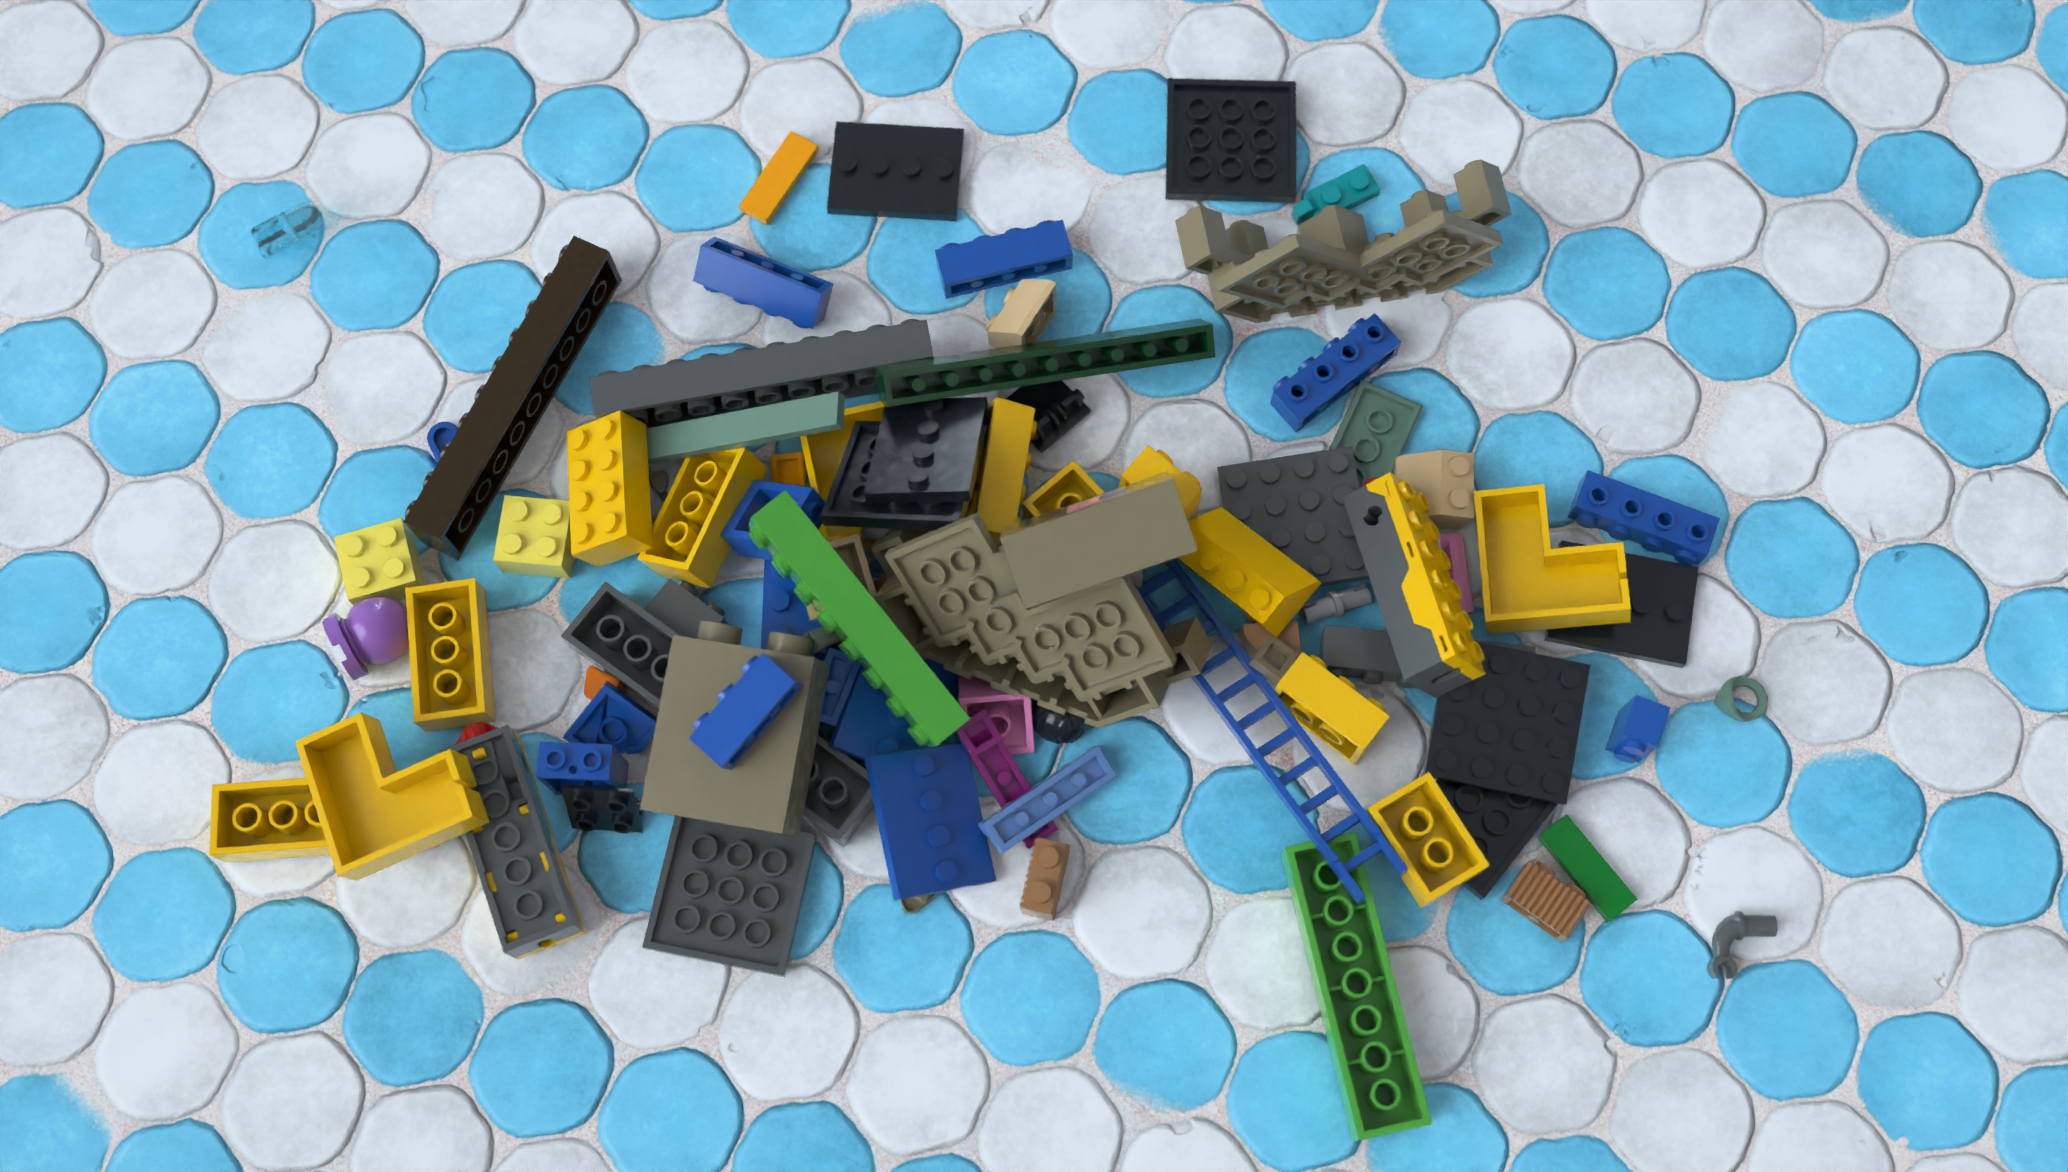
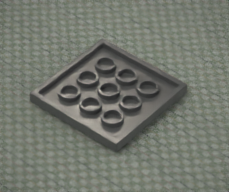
(1300, 509)
(730, 895)

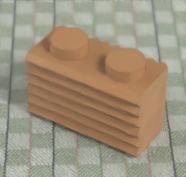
(1044, 878)
(1546, 900)

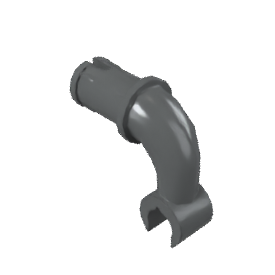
(1733, 928)

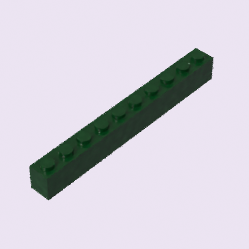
(1044, 362)

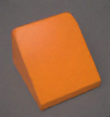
(596, 679)

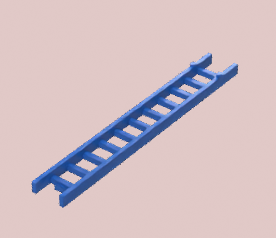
(1294, 730)

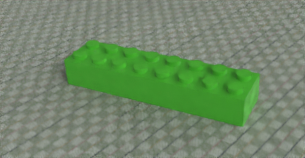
(857, 620)
(1356, 993)

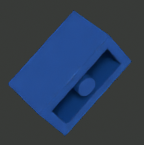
(1637, 729)

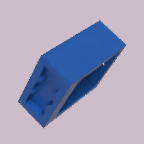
(755, 498)
(579, 763)

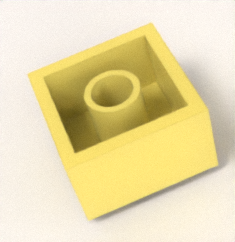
(534, 537)
(379, 561)

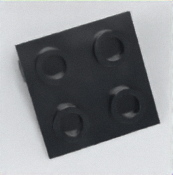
(1055, 410)
(602, 808)

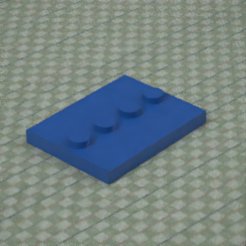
(870, 727)
(929, 820)

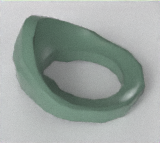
(1725, 701)

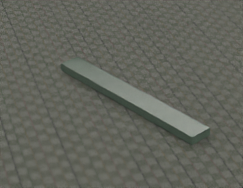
(746, 427)

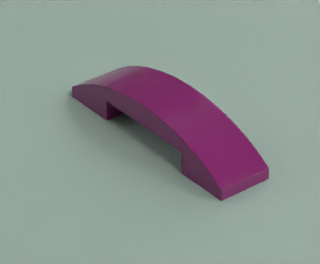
(997, 766)

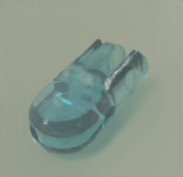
(286, 228)

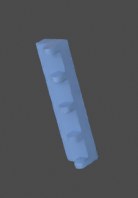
(1047, 799)

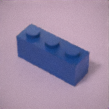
(745, 710)

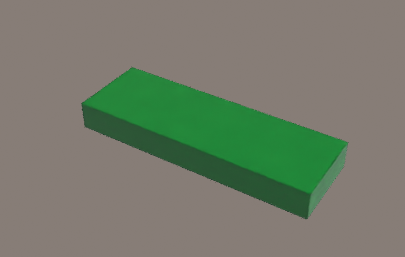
(1587, 868)

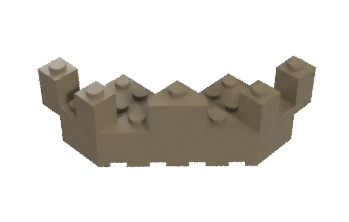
(1333, 257)
(1074, 654)

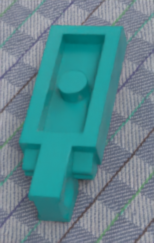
(1345, 191)

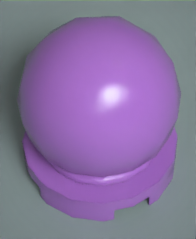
(370, 633)

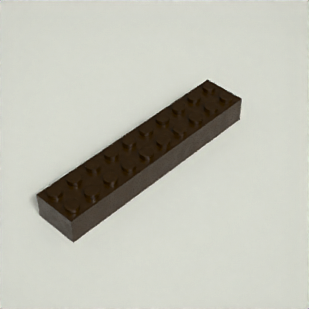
(513, 398)

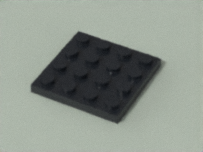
(1231, 140)
(846, 498)
(1511, 726)

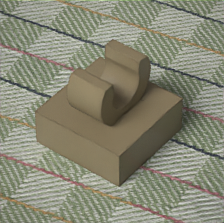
(1273, 658)

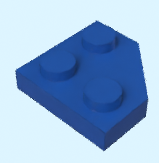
(613, 720)

